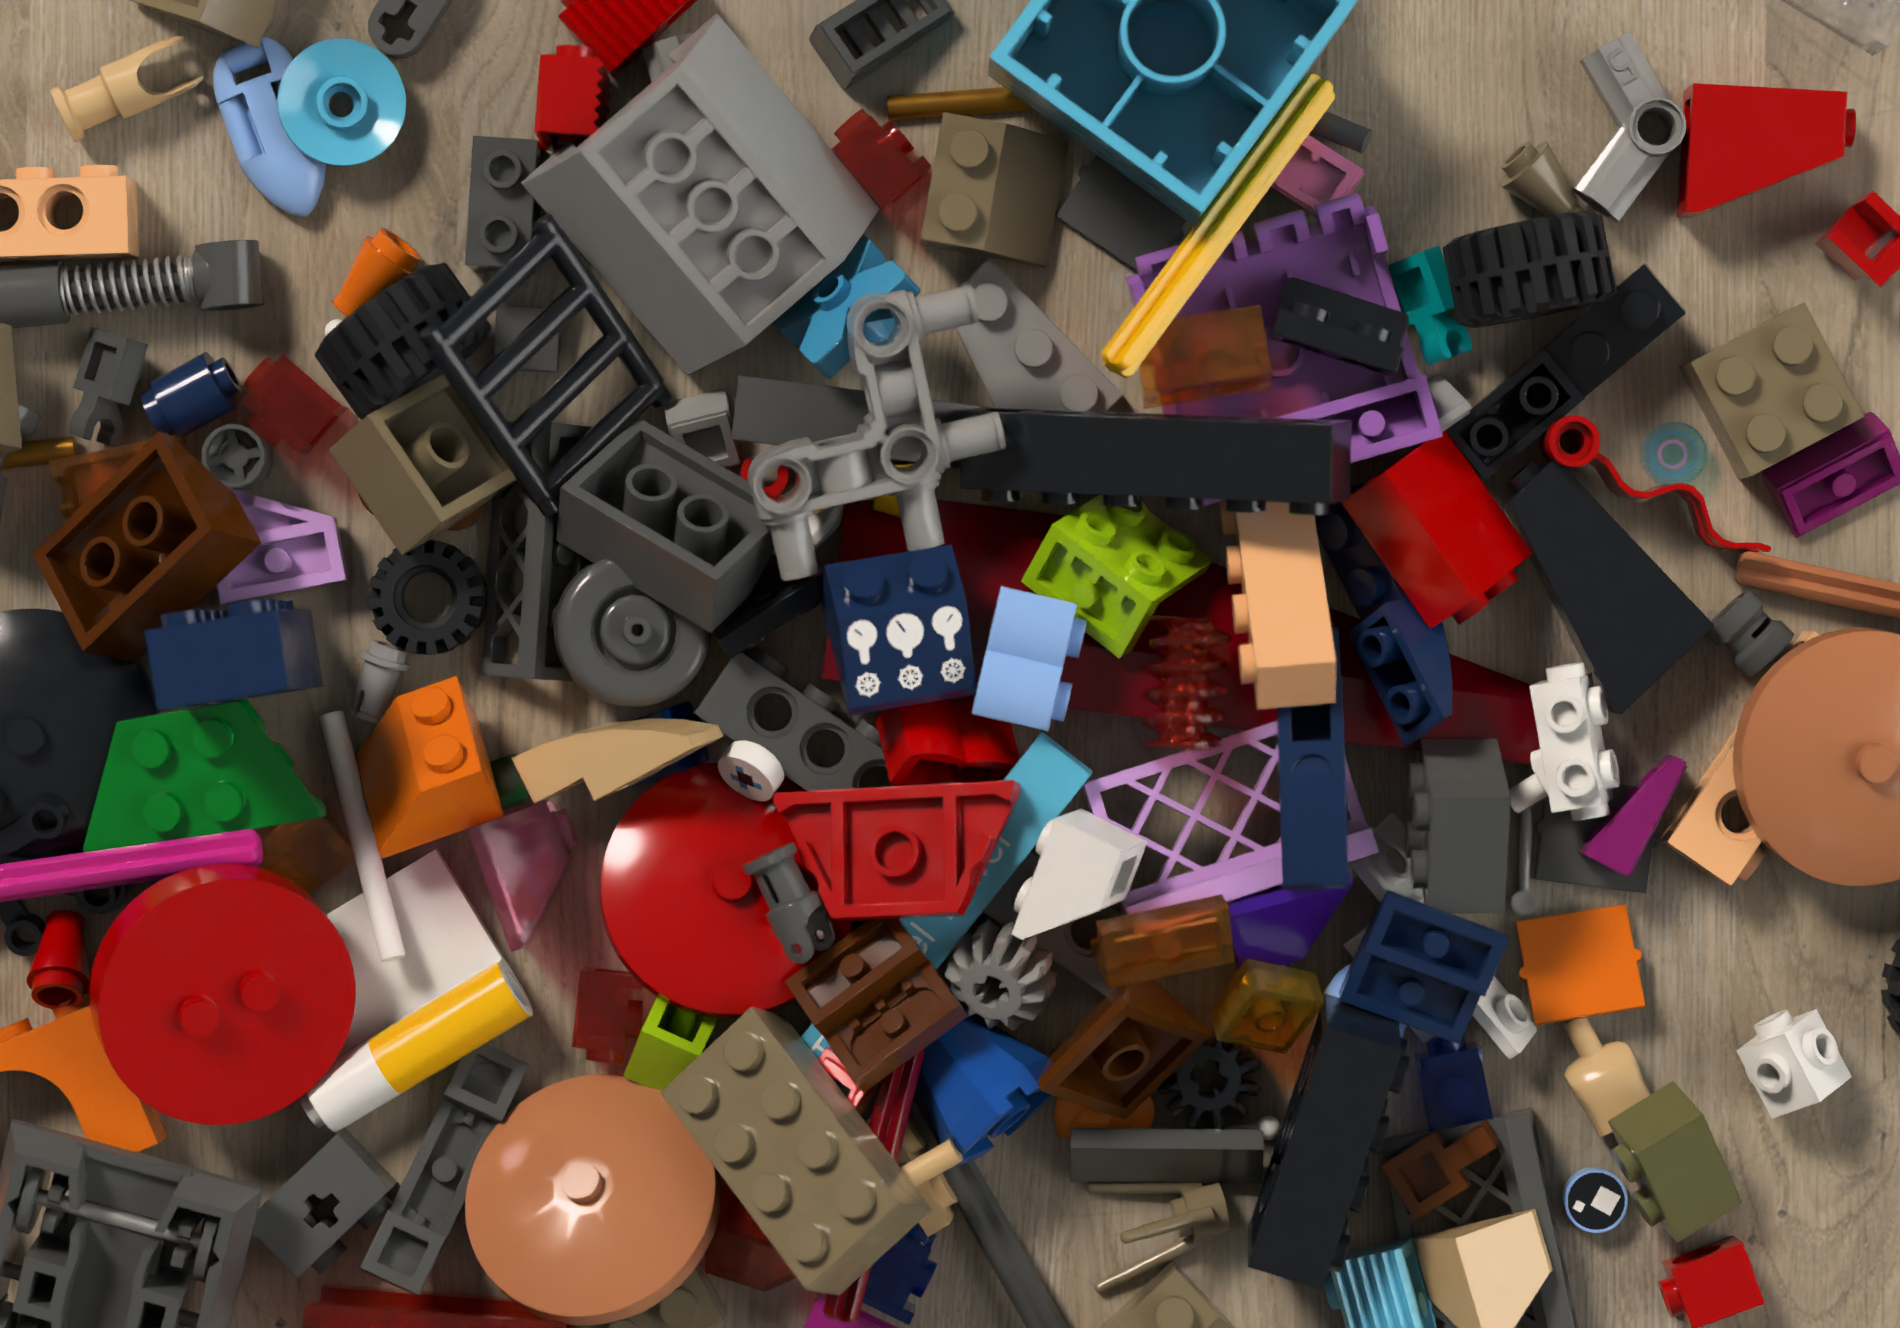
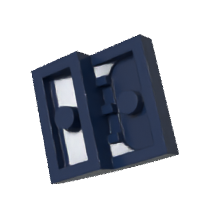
(1423, 966)

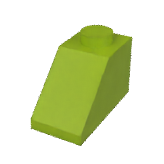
(668, 1045)

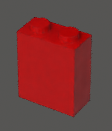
(1439, 531)

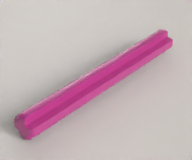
(126, 864)

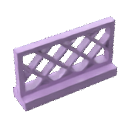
(1228, 876)

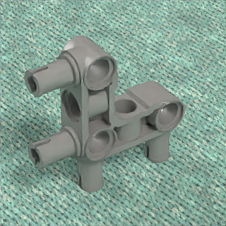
(860, 462)

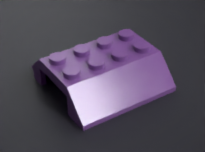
(1338, 253)

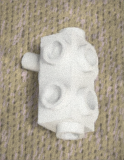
(1572, 754)

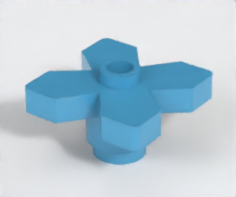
(821, 314)

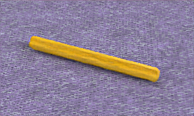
(1217, 225)

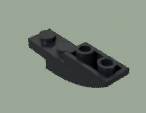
(1565, 371)

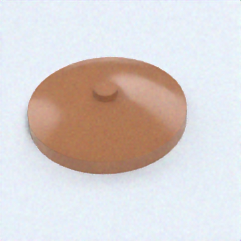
(1824, 757)
(591, 1201)

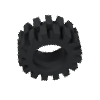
(466, 606)

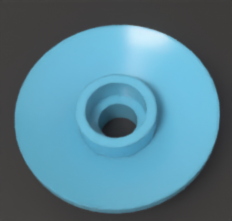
(348, 70)

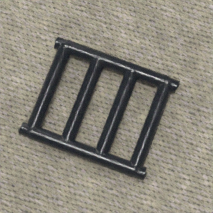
(477, 390)

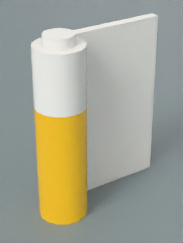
(418, 1009)

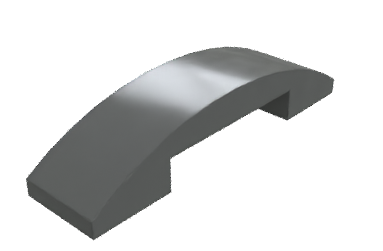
(439, 1174)

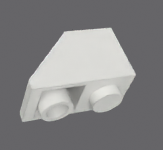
(1080, 871)

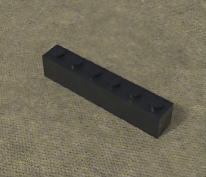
(1165, 457)

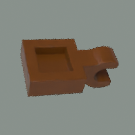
(1432, 1170)

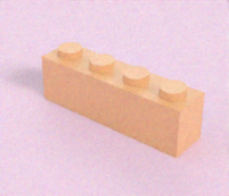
(1280, 606)

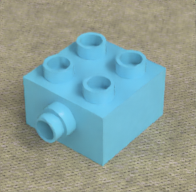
(1165, 84)

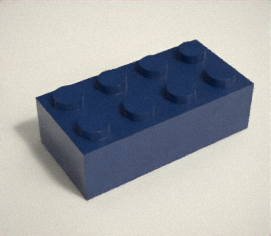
(232, 653)

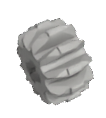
(1001, 975)

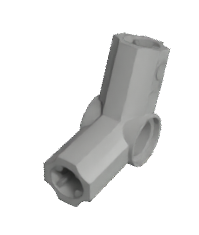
(1626, 161)

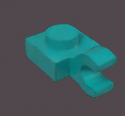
(1426, 298)

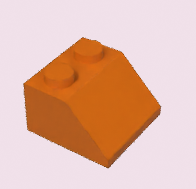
(427, 769)

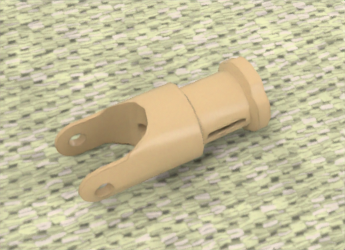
(114, 92)

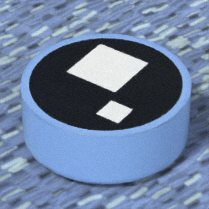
(1594, 1199)

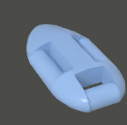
(255, 130)

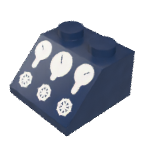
(899, 629)

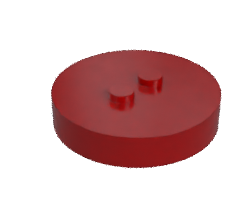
(222, 994)

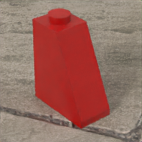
(1755, 139)

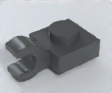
(107, 376)

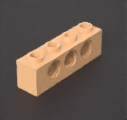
(107, 222)
(1698, 827)

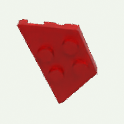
(898, 846)

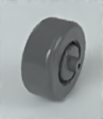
(623, 641)

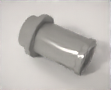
(378, 680)

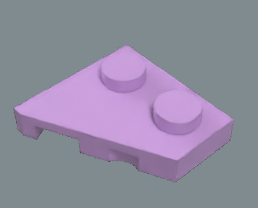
(295, 554)

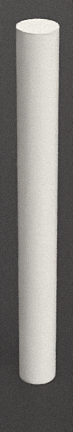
(362, 836)

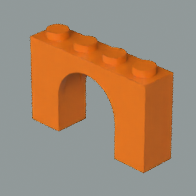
(74, 1061)

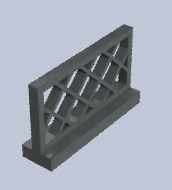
(1526, 1190)

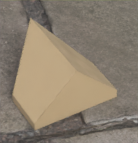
(1485, 1269)

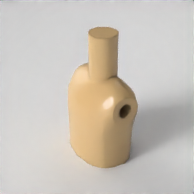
(1603, 1077)

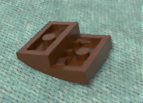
(876, 999)

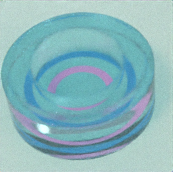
(1673, 453)

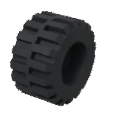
(1529, 269)
(377, 347)

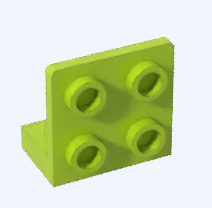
(1114, 568)

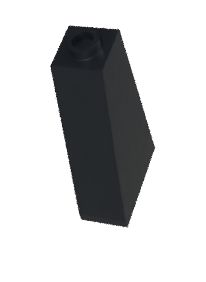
(1606, 589)

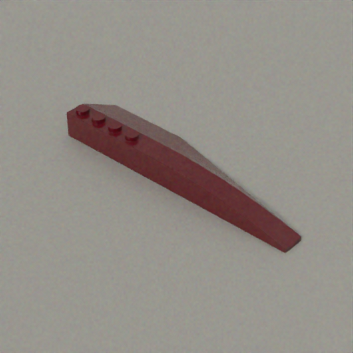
(998, 546)

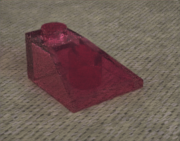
(524, 865)

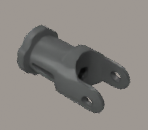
(793, 909)

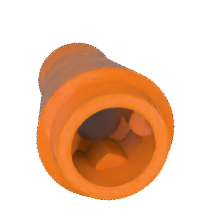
(376, 267)

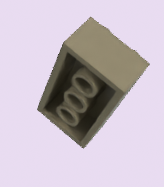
(795, 1151)

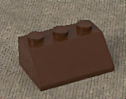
(144, 549)

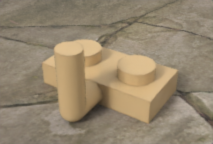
(927, 1175)

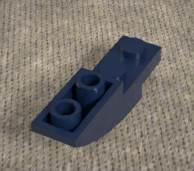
(1393, 641)
(1313, 792)

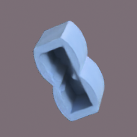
(1027, 660)

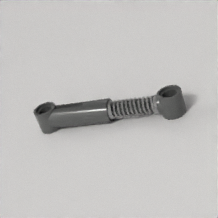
(214, 276)

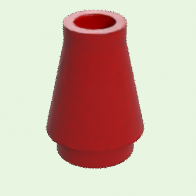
(60, 962)

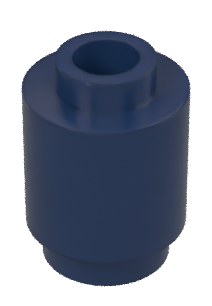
(191, 395)

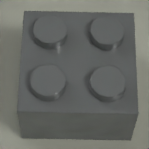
(1459, 825)

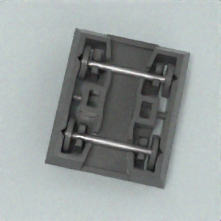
(121, 1240)

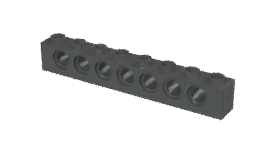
(732, 707)

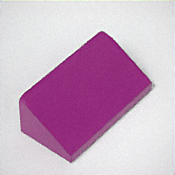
(1834, 474)

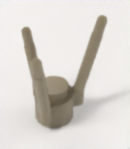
(1197, 1213)

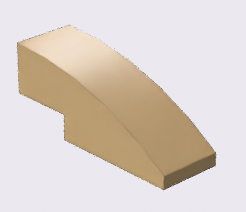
(610, 755)

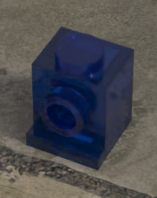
(901, 1272)

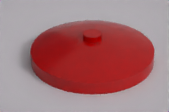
(685, 907)

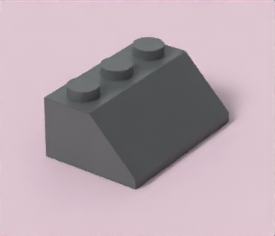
(669, 522)

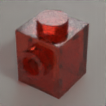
(290, 404)

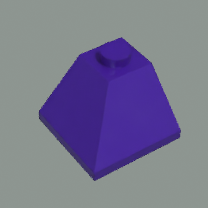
(1280, 923)

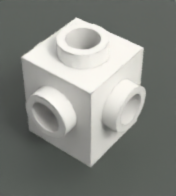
(1793, 1061)

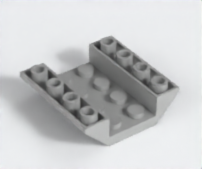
(706, 201)

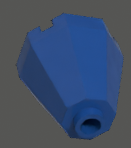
(980, 1085)

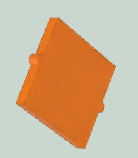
(1580, 964)

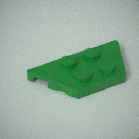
(195, 777)

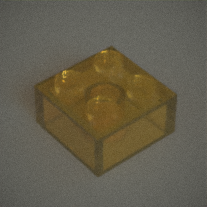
(1266, 1006)

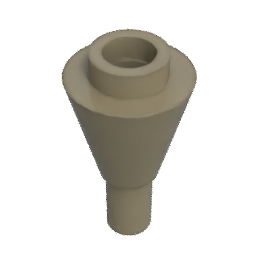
(1539, 180)

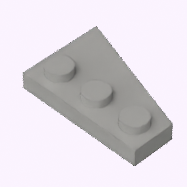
(1025, 355)

